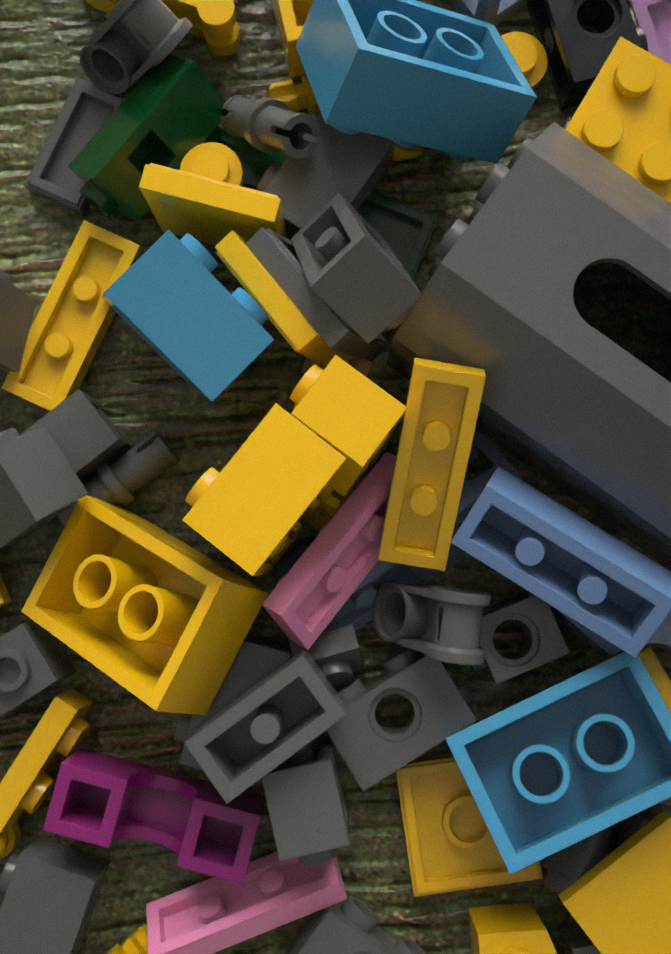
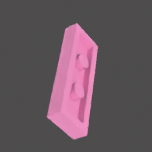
(335, 561)
(226, 913)

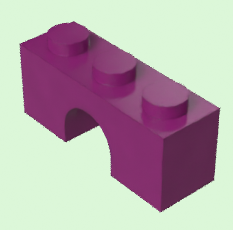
(115, 799)

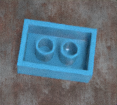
(414, 76)
(189, 314)
(568, 760)

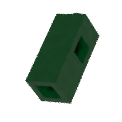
(154, 124)

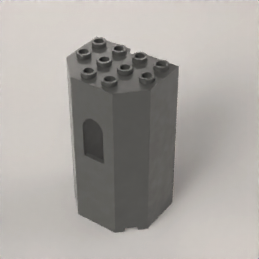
(554, 383)

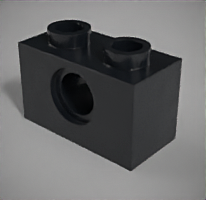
(573, 52)

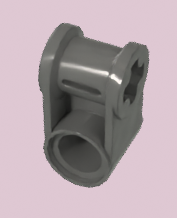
(130, 42)
(432, 620)

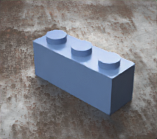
(567, 562)

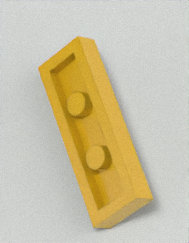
(72, 318)
(431, 463)

